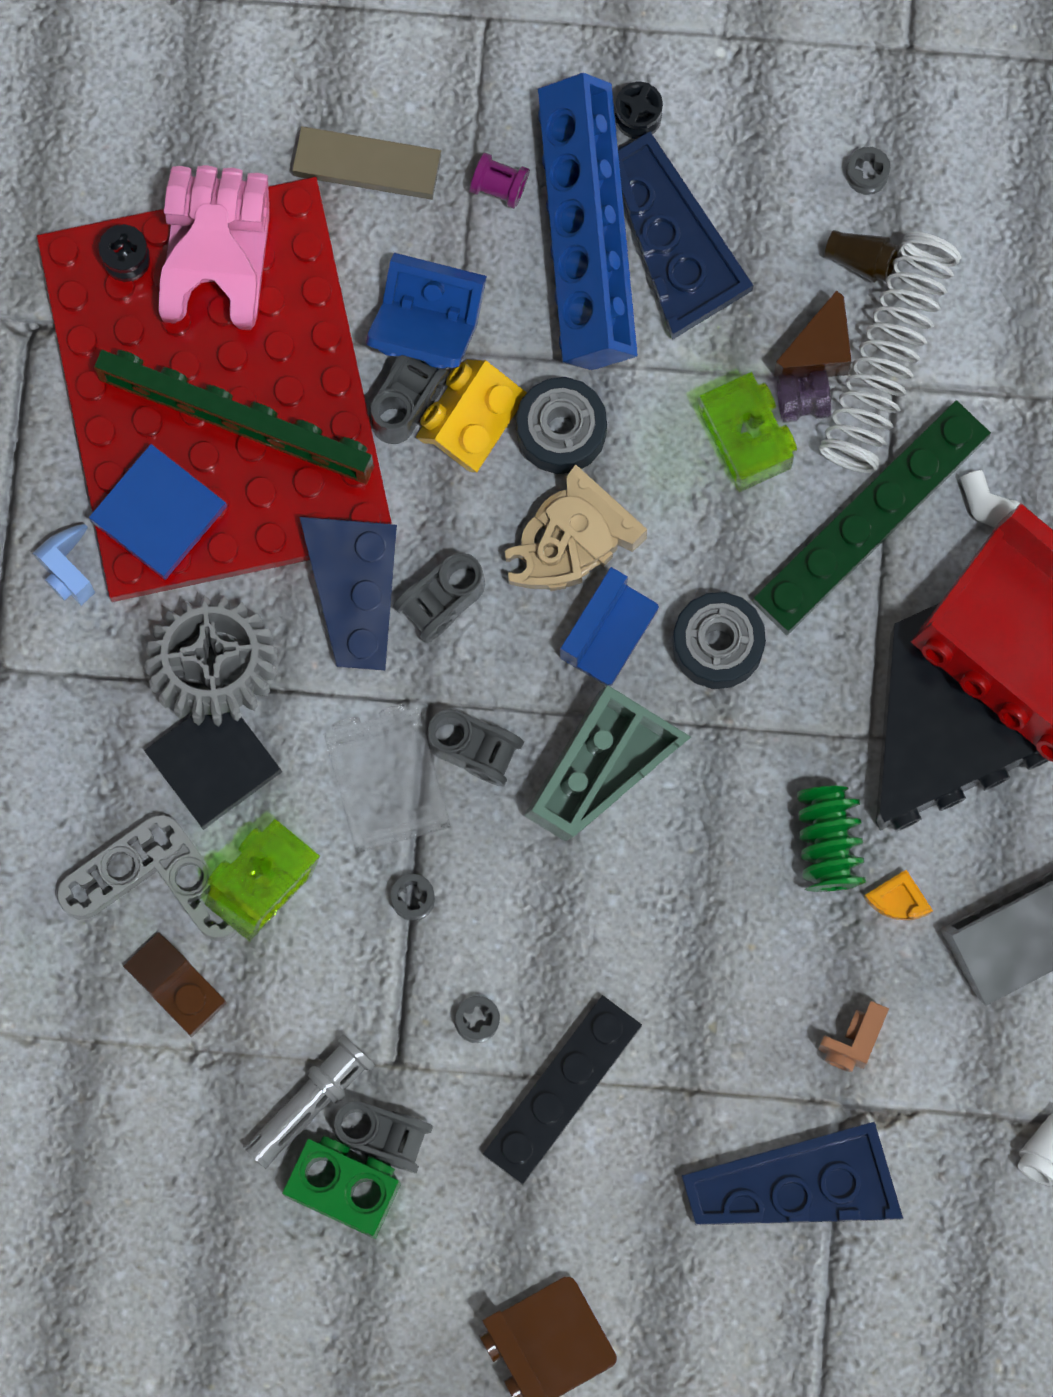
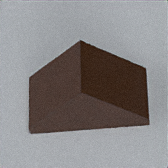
(821, 344)

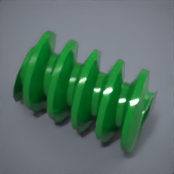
(829, 838)

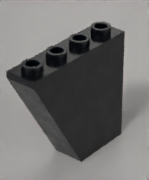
(937, 736)

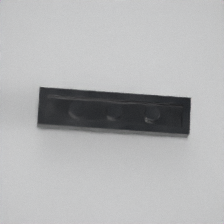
(562, 1090)

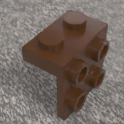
(548, 1342)

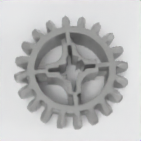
(192, 660)

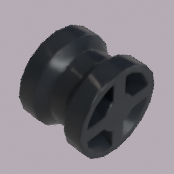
(640, 99)
(126, 264)

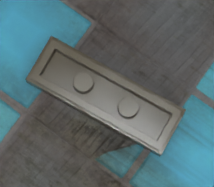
(367, 163)

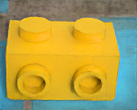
(471, 413)

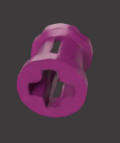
(499, 180)

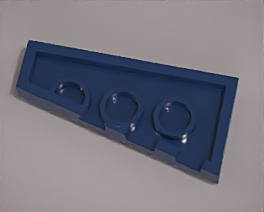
(680, 245)
(806, 1182)

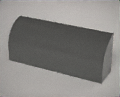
(1005, 941)

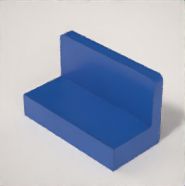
(608, 629)

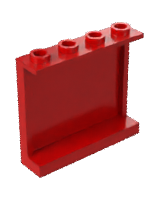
(999, 627)

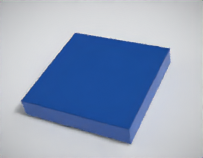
(158, 512)

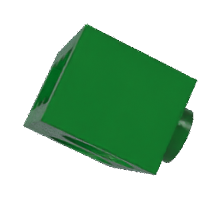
(337, 1198)

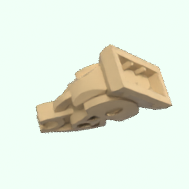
(580, 534)

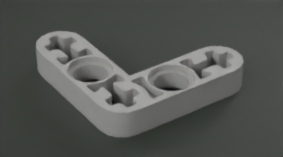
(165, 862)

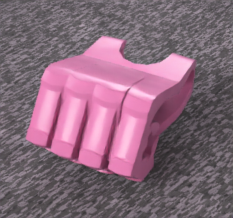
(215, 237)

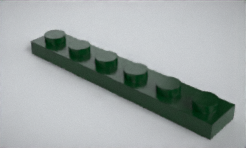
(252, 422)
(871, 517)

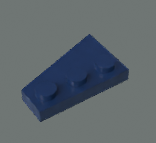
(354, 586)

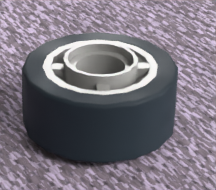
(564, 399)
(718, 613)

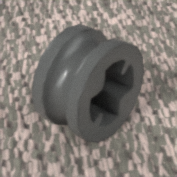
(855, 176)
(401, 907)
(468, 1007)

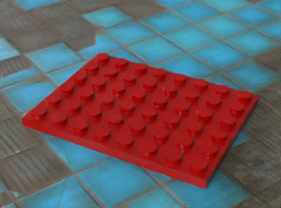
(291, 360)

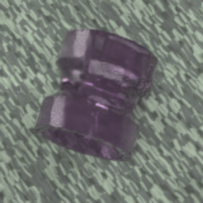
(804, 396)

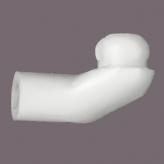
(983, 505)

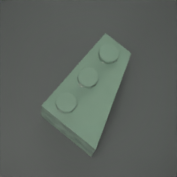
(602, 760)

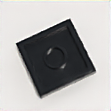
(212, 765)

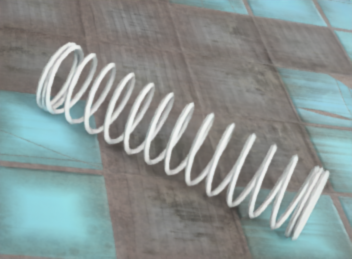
(918, 255)

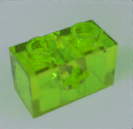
(747, 458)
(251, 902)

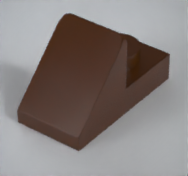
(175, 984)

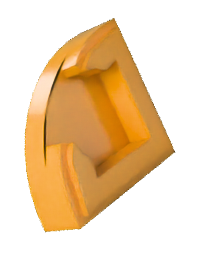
(899, 899)

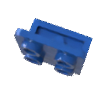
(427, 311)

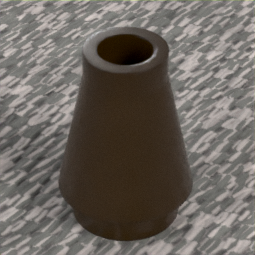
(863, 254)

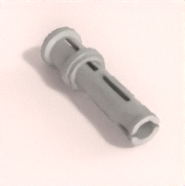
(325, 1085)

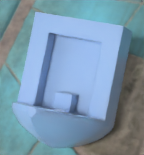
(64, 576)

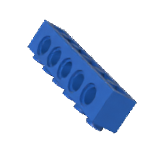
(587, 222)

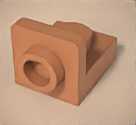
(864, 1031)

